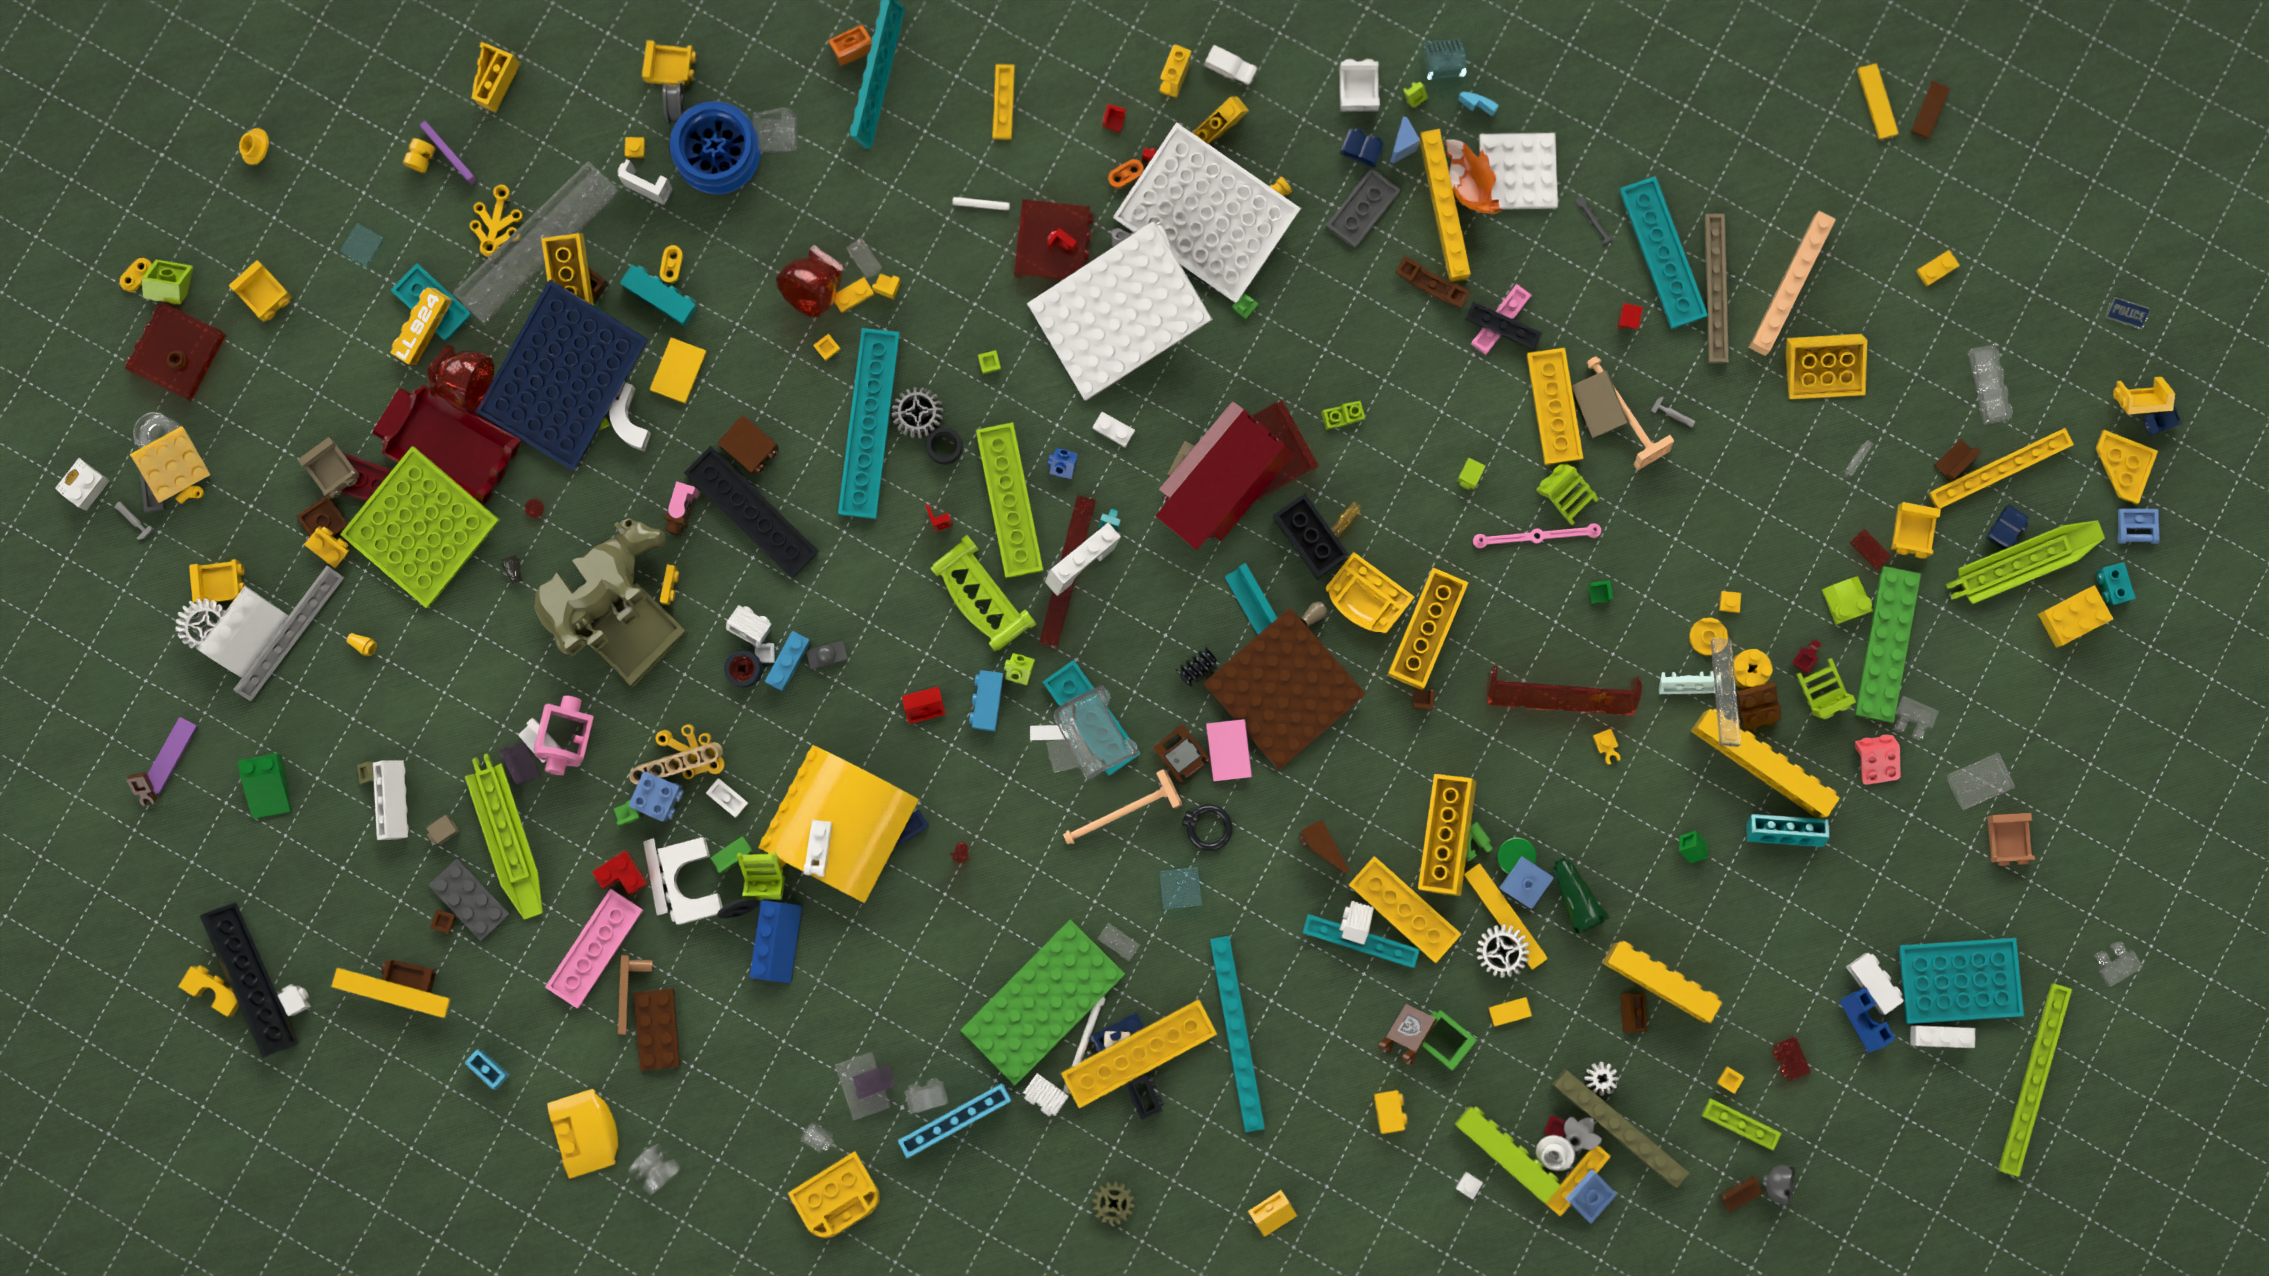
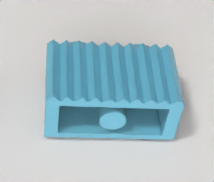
(487, 1069)

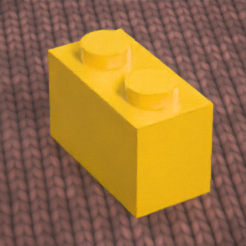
(1389, 1111)

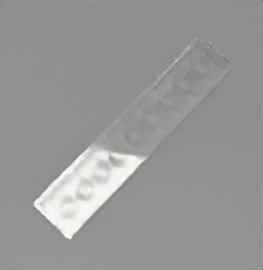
(523, 254)

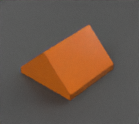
(851, 45)

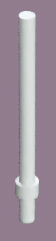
(1085, 1038)

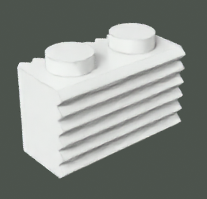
(748, 625)
(1356, 922)
(1045, 1094)

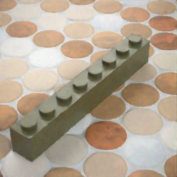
(1620, 1128)

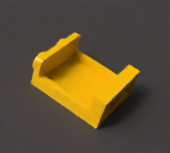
(668, 64)
(1175, 70)
(260, 291)
(2145, 400)
(1914, 530)
(216, 581)

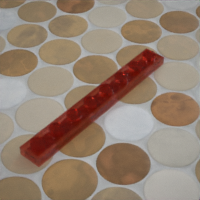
(1059, 604)

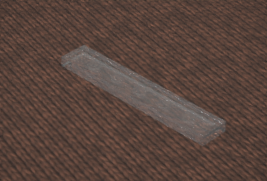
(1725, 692)

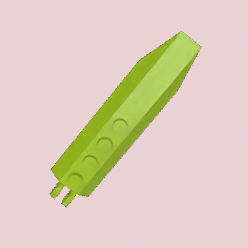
(2026, 560)
(505, 837)

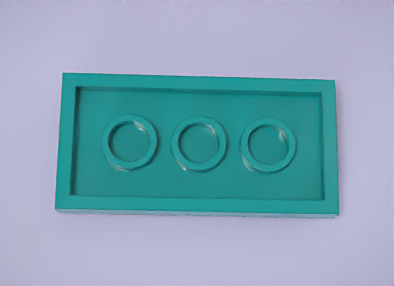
(409, 291)

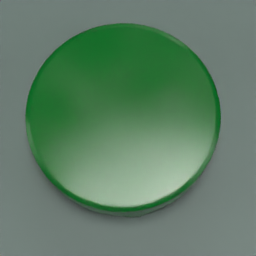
(1511, 852)

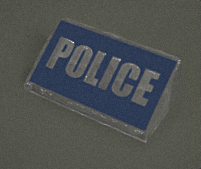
(2127, 312)

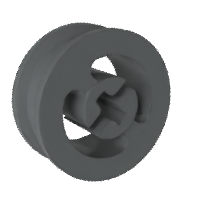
(673, 101)

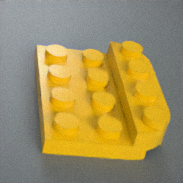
(836, 1197)

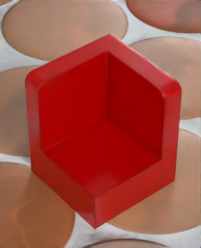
(1114, 118)
(1629, 316)

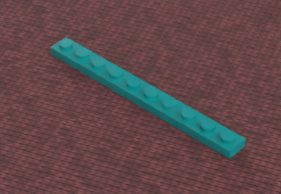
(1237, 1034)

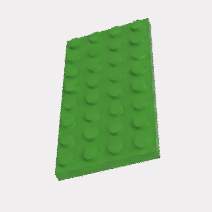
(1042, 1002)

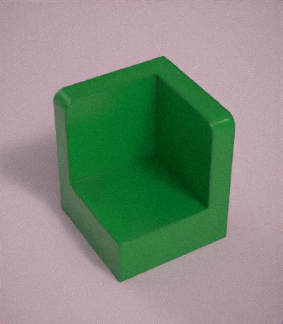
(1600, 592)
(1693, 847)

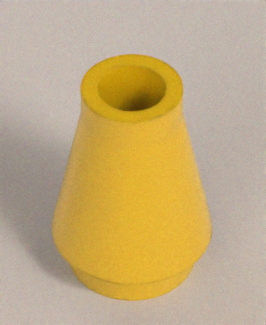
(363, 644)

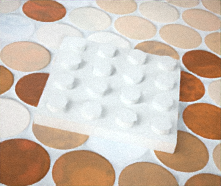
(1522, 169)

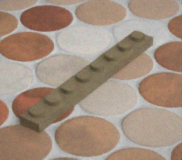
(1716, 288)

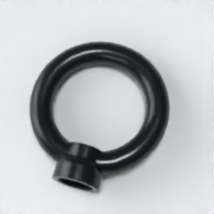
(1191, 818)

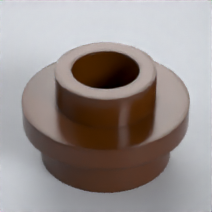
(171, 360)

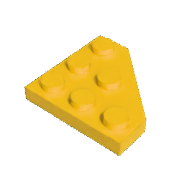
(2126, 464)

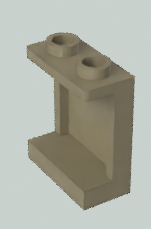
(329, 468)

